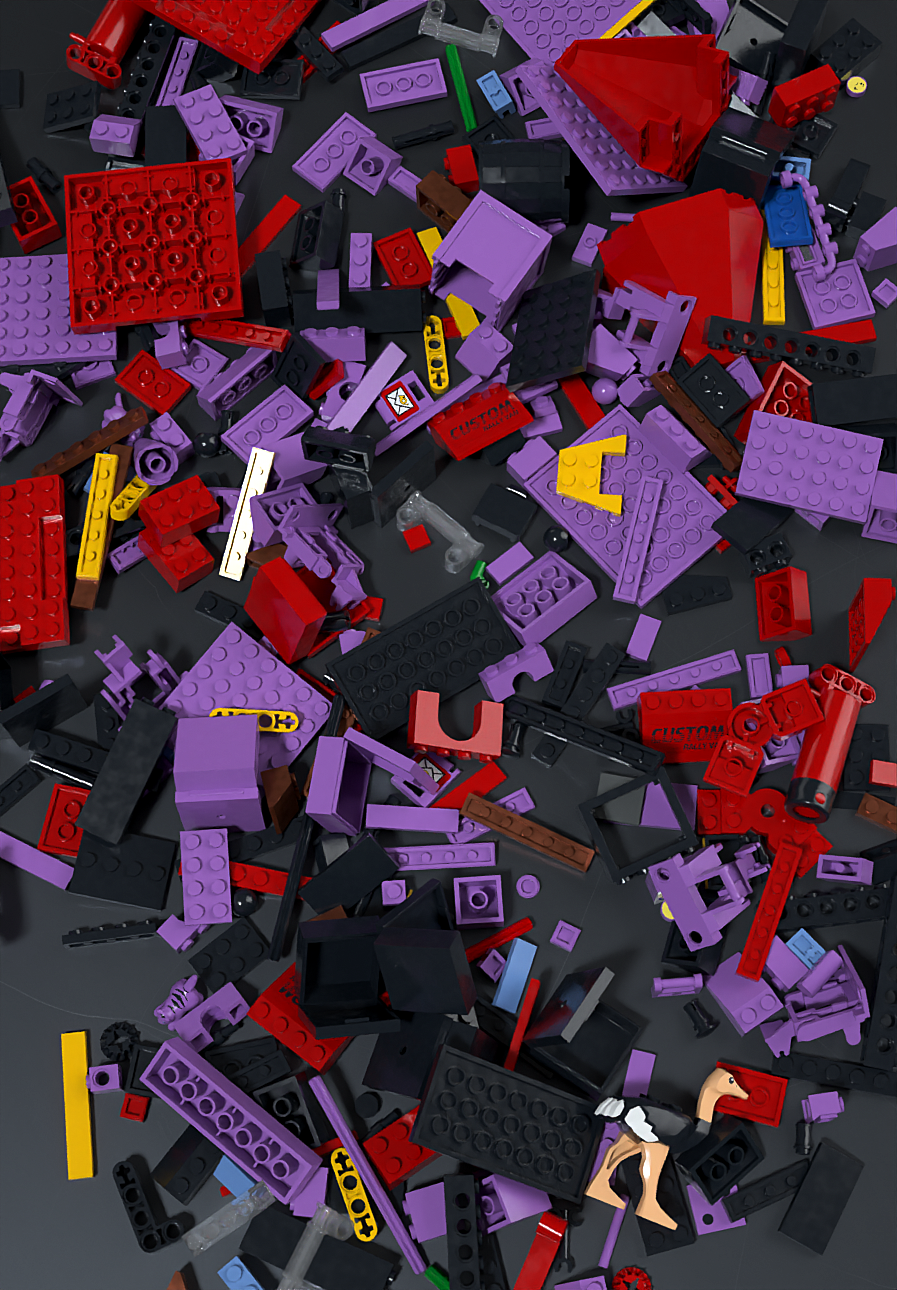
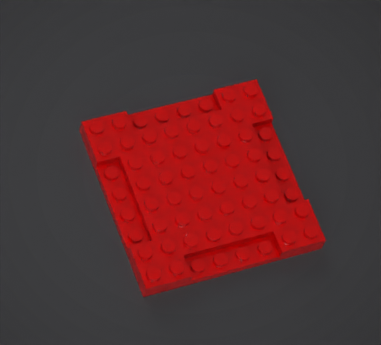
(239, 29)
(152, 245)
(33, 565)

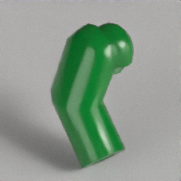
(478, 571)

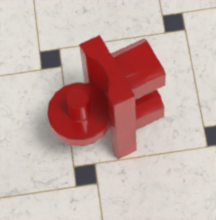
(715, 487)

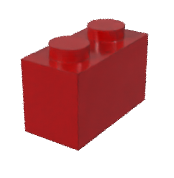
(461, 168)

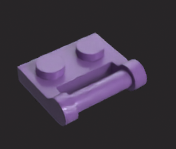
(230, 503)
(676, 986)

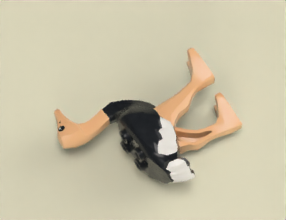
(655, 1132)

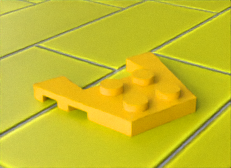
(581, 472)

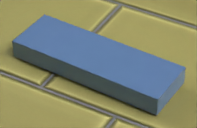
(514, 975)

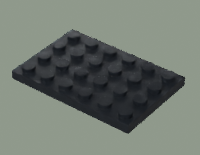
(553, 331)

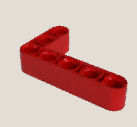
(542, 1252)

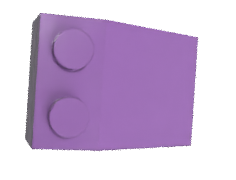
(741, 999)

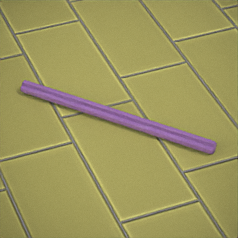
(367, 1175)

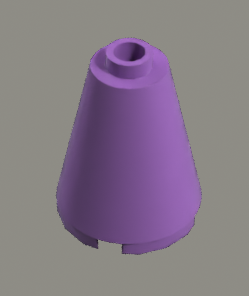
(154, 461)

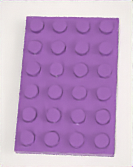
(809, 467)

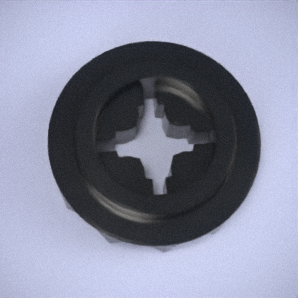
(108, 1037)

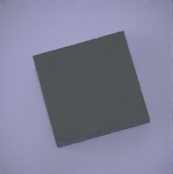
(623, 809)

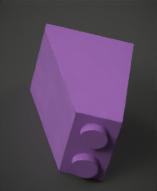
(878, 244)
(607, 357)
(290, 465)
(882, 512)
(507, 1203)

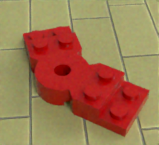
(777, 716)
(727, 813)

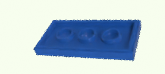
(787, 216)

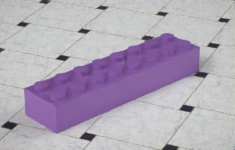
(231, 1119)

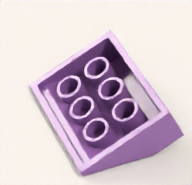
(543, 598)

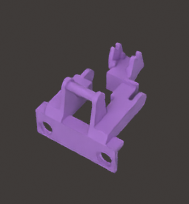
(649, 306)
(29, 406)
(314, 539)
(126, 673)
(685, 901)
(846, 1011)

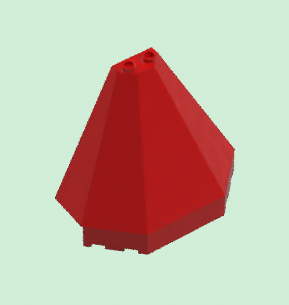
(652, 94)
(695, 249)

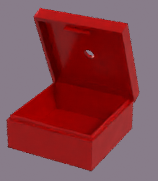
(292, 608)

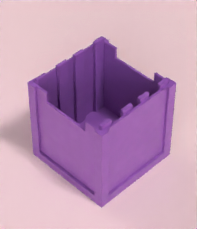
(490, 259)

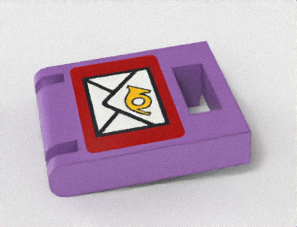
(398, 403)
(438, 769)

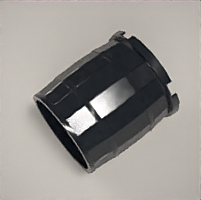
(527, 176)

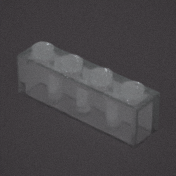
(229, 1218)

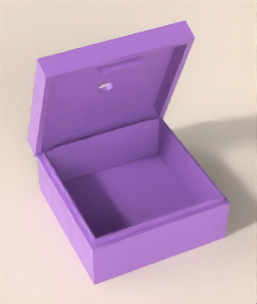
(218, 774)
(343, 776)

